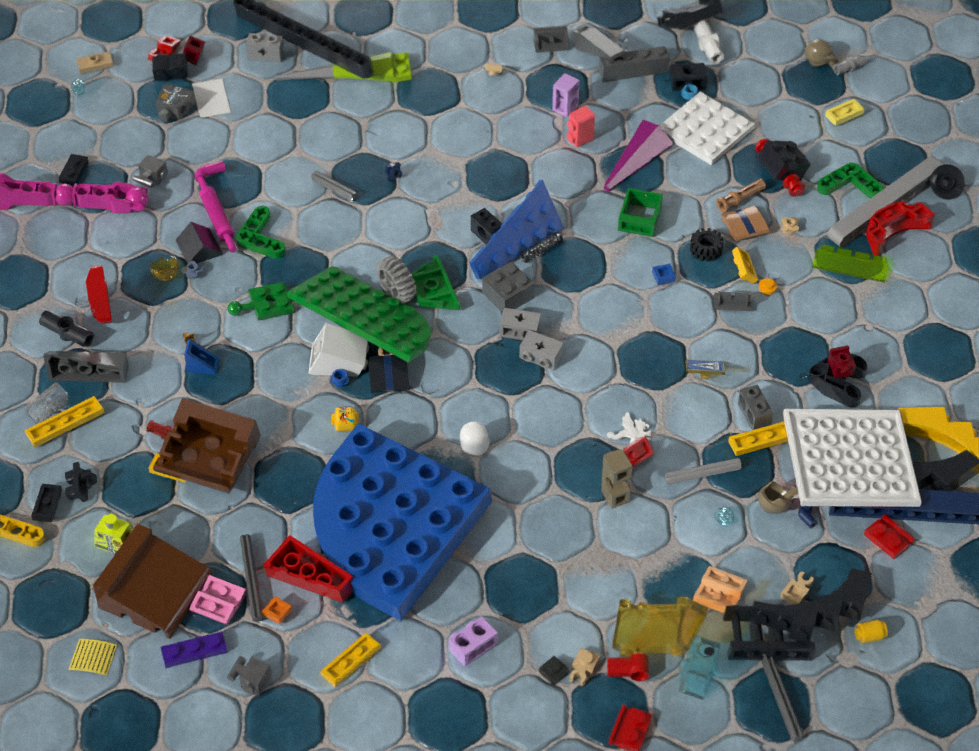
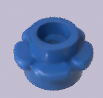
(339, 377)

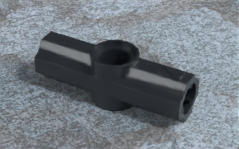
(66, 328)

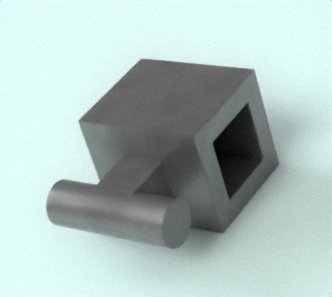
(151, 171)
(252, 676)

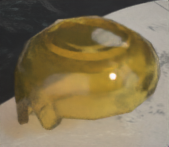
(164, 269)

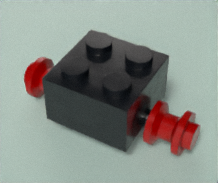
(784, 162)

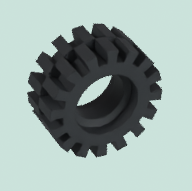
(706, 252)

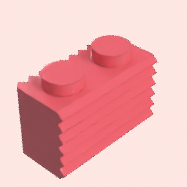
(581, 126)

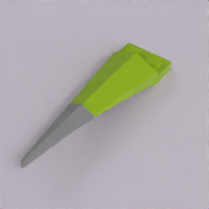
(386, 68)

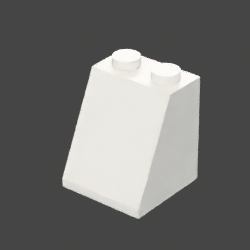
(338, 349)

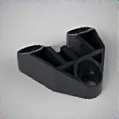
(837, 388)

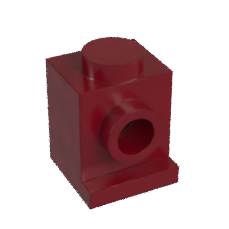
(193, 49)
(841, 362)

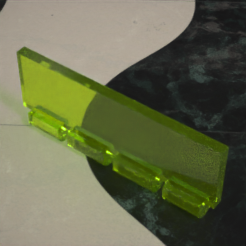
(845, 264)

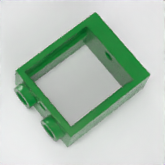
(637, 224)

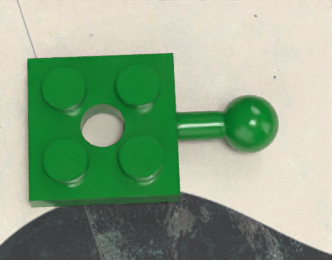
(259, 301)

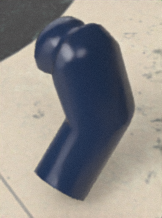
(805, 515)

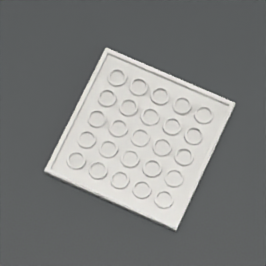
(851, 458)

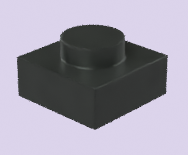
(553, 670)

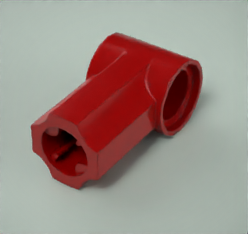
(634, 667)

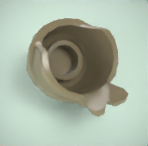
(819, 53)
(775, 498)

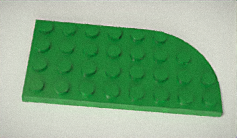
(365, 312)

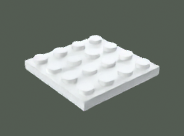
(706, 128)

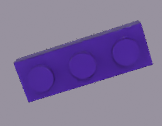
(193, 649)

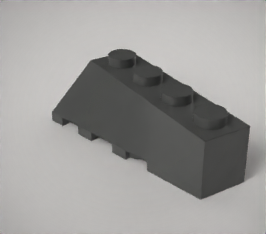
(634, 64)
(86, 366)

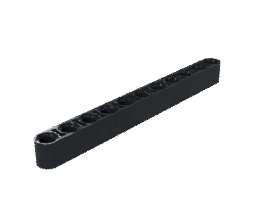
(305, 37)

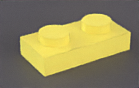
(844, 112)

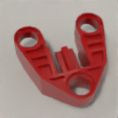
(98, 295)

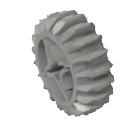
(396, 279)

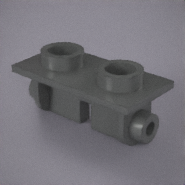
(735, 302)

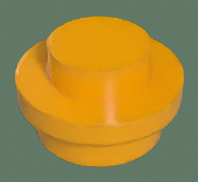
(767, 286)

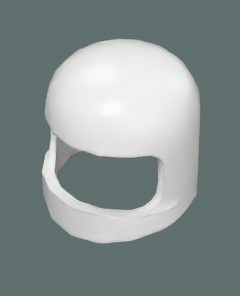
(474, 438)

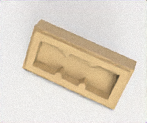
(94, 62)

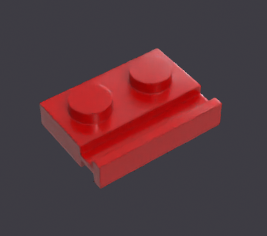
(889, 536)
(630, 729)

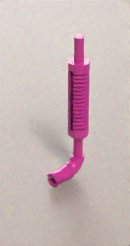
(213, 205)

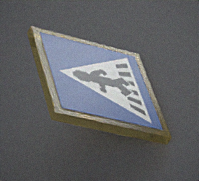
(705, 367)

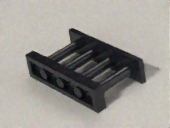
(755, 649)

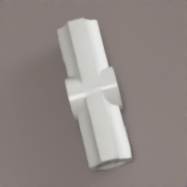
(709, 42)

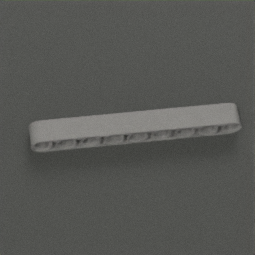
(899, 191)

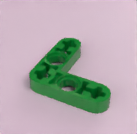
(849, 173)
(246, 235)

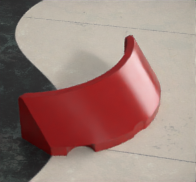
(895, 219)

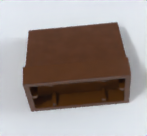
(207, 446)
(150, 582)

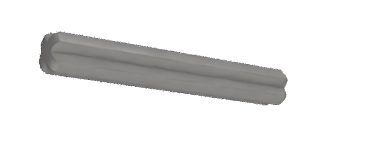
(703, 471)

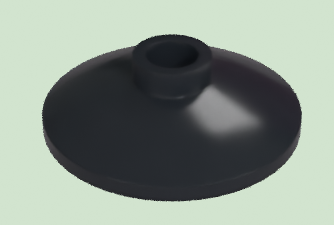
(954, 179)

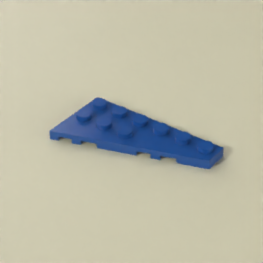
(523, 228)

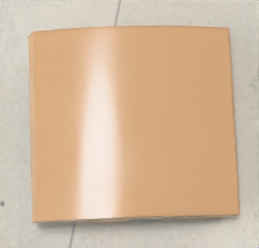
(719, 589)

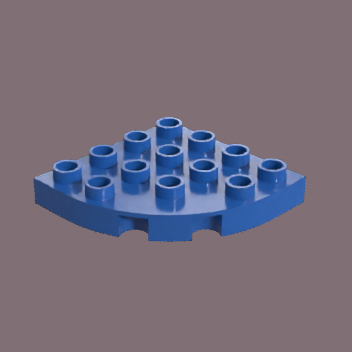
(392, 517)

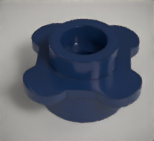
(393, 167)

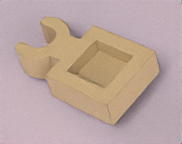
(797, 591)
(584, 664)

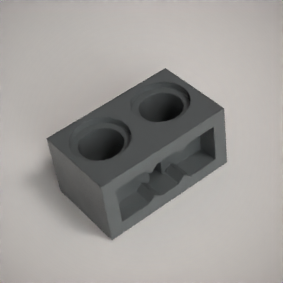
(755, 407)

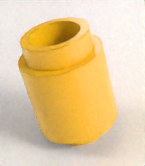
(871, 631)

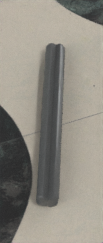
(251, 578)
(782, 699)

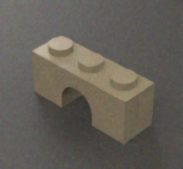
(614, 476)

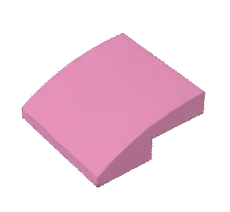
(218, 600)

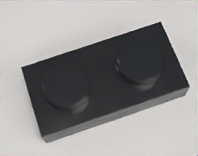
(73, 169)
(46, 502)

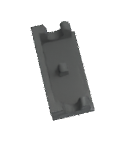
(551, 39)

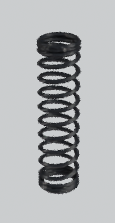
(525, 252)

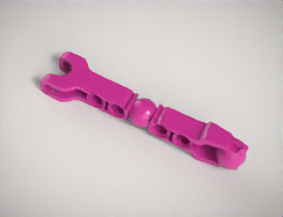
(82, 195)

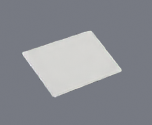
(211, 98)

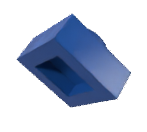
(663, 274)

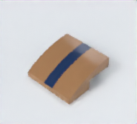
(745, 223)

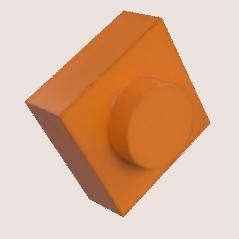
(277, 610)

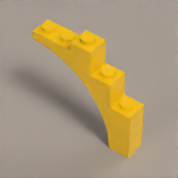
(936, 426)

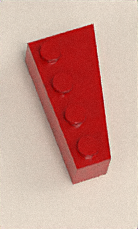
(308, 570)

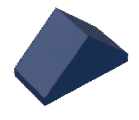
(199, 359)

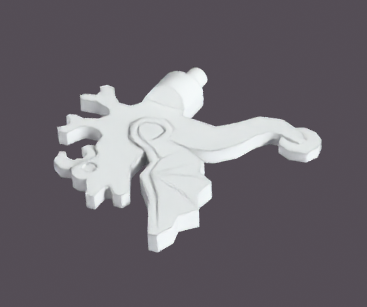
(631, 431)

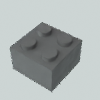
(508, 287)

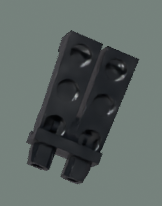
(689, 14)

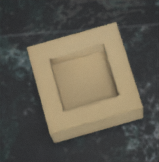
(494, 69)

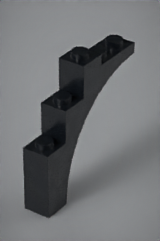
(946, 473)
(821, 613)

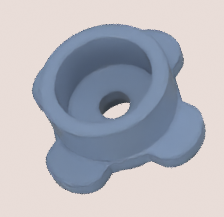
(192, 270)

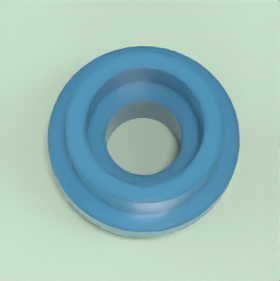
(689, 91)

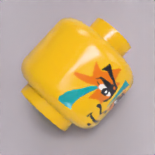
(345, 419)

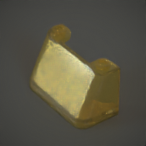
(657, 627)

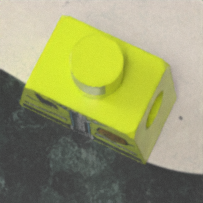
(111, 533)

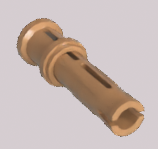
(735, 197)

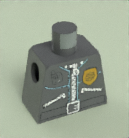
(174, 102)

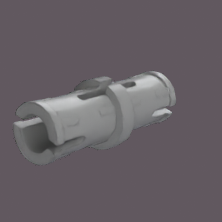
(850, 64)

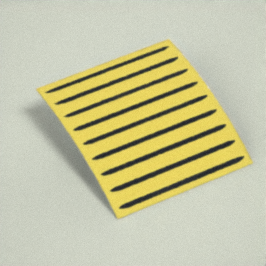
(93, 656)

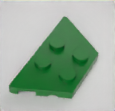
(434, 287)

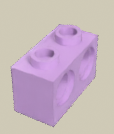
(565, 94)
(476, 644)

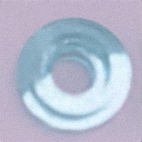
(77, 87)
(724, 516)

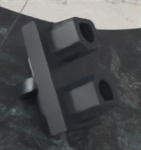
(81, 480)

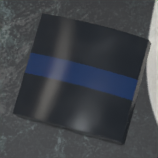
(388, 374)

